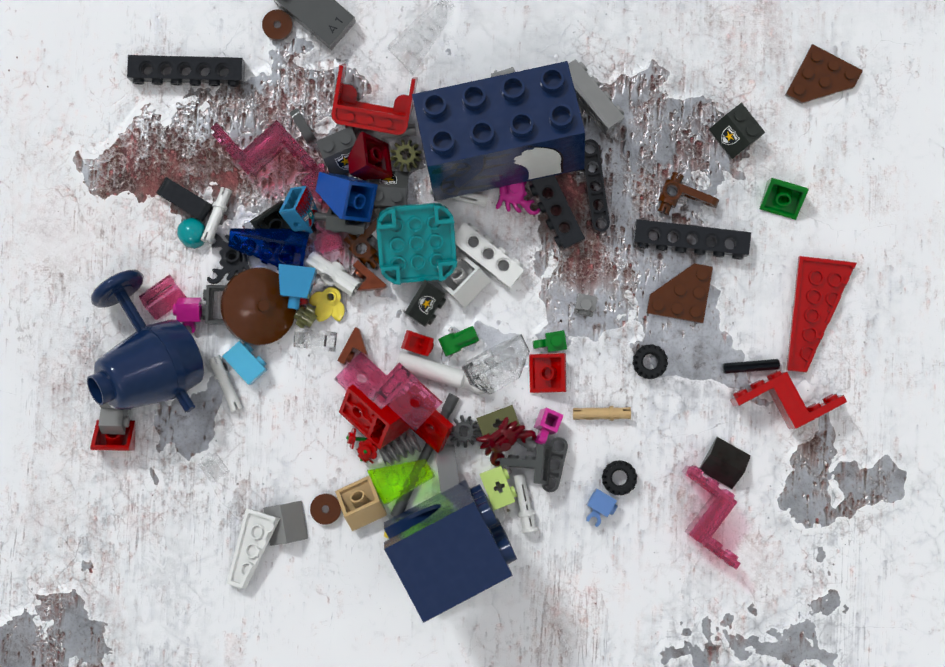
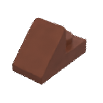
(372, 281)
(355, 341)

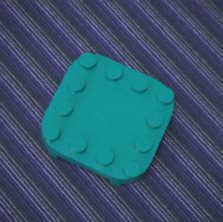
(416, 243)

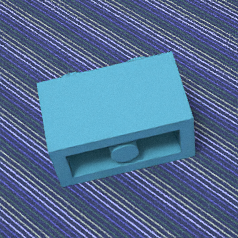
(245, 362)

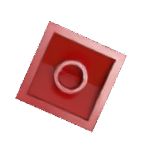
(547, 373)

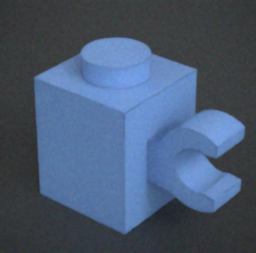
(601, 504)

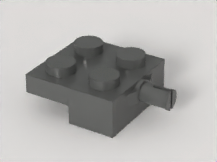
(337, 225)

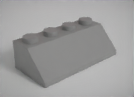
(593, 99)

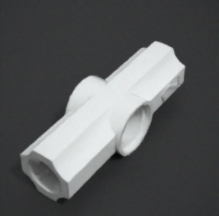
(333, 273)

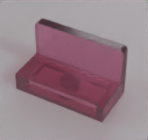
(161, 297)

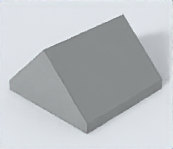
(291, 523)

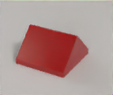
(114, 441)

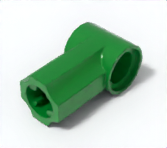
(455, 342)

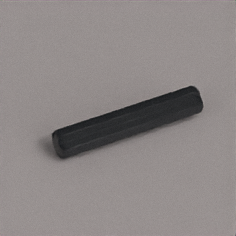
(750, 366)

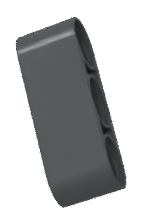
(560, 456)

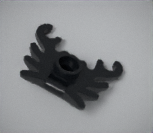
(231, 261)

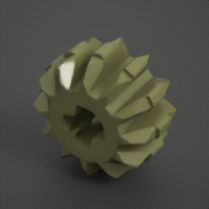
(402, 149)

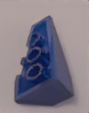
(271, 245)

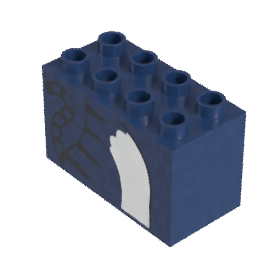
(501, 130)

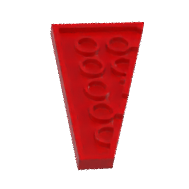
(815, 300)

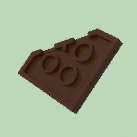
(822, 76)
(683, 295)

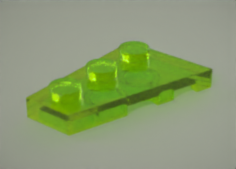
(400, 479)

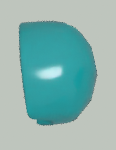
(190, 232)

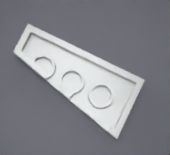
(251, 544)

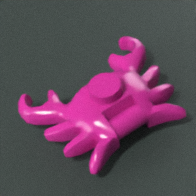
(515, 195)

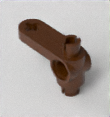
(682, 190)
(370, 254)

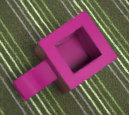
(188, 311)
(548, 423)

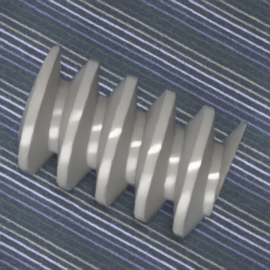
(400, 448)

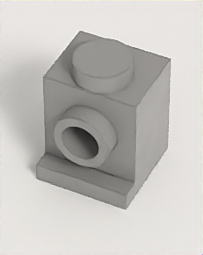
(585, 305)

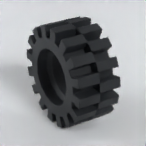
(658, 353)
(619, 489)

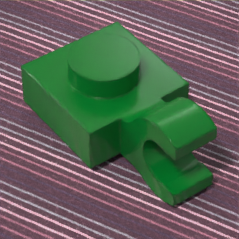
(553, 341)

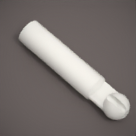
(436, 372)

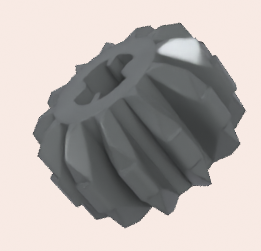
(456, 431)

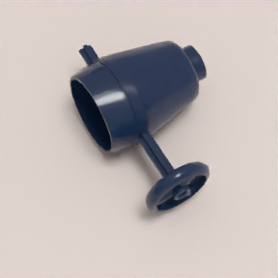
(149, 365)

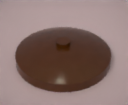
(255, 308)

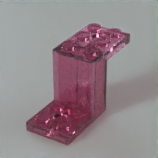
(264, 148)
(391, 389)
(711, 515)

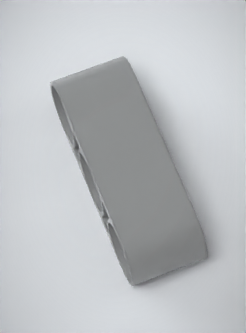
(447, 468)

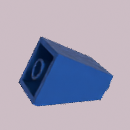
(347, 196)

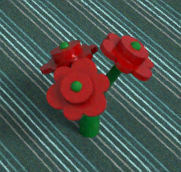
(367, 449)

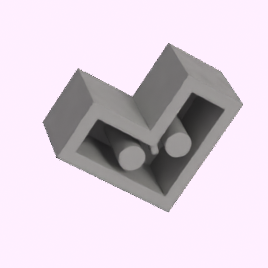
(113, 420)

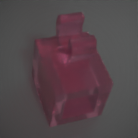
(327, 241)

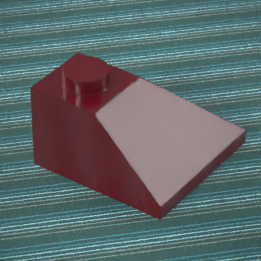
(370, 158)

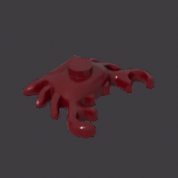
(504, 439)

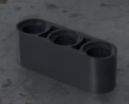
(184, 199)

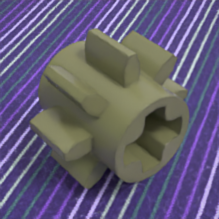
(305, 316)

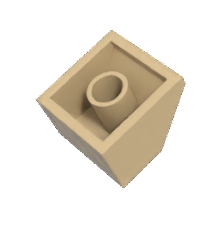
(360, 503)

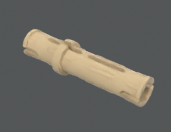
(602, 413)

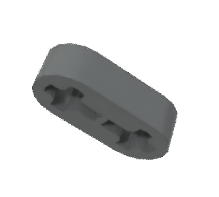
(302, 125)

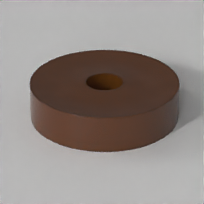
(283, 31)
(317, 512)

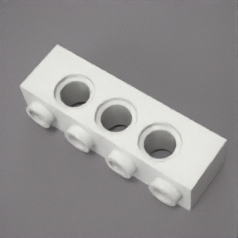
(506, 277)

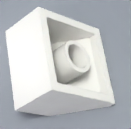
(465, 281)

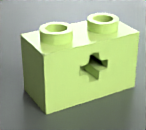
(489, 481)

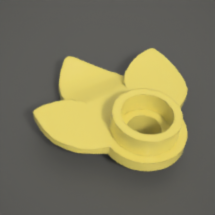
(326, 307)

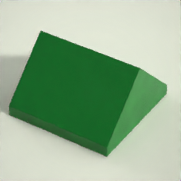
(783, 198)

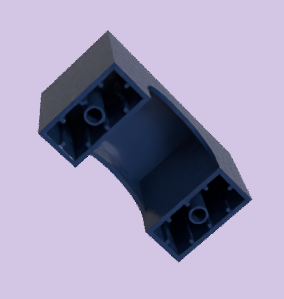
(448, 549)

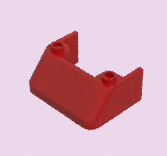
(370, 116)

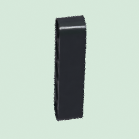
(592, 196)

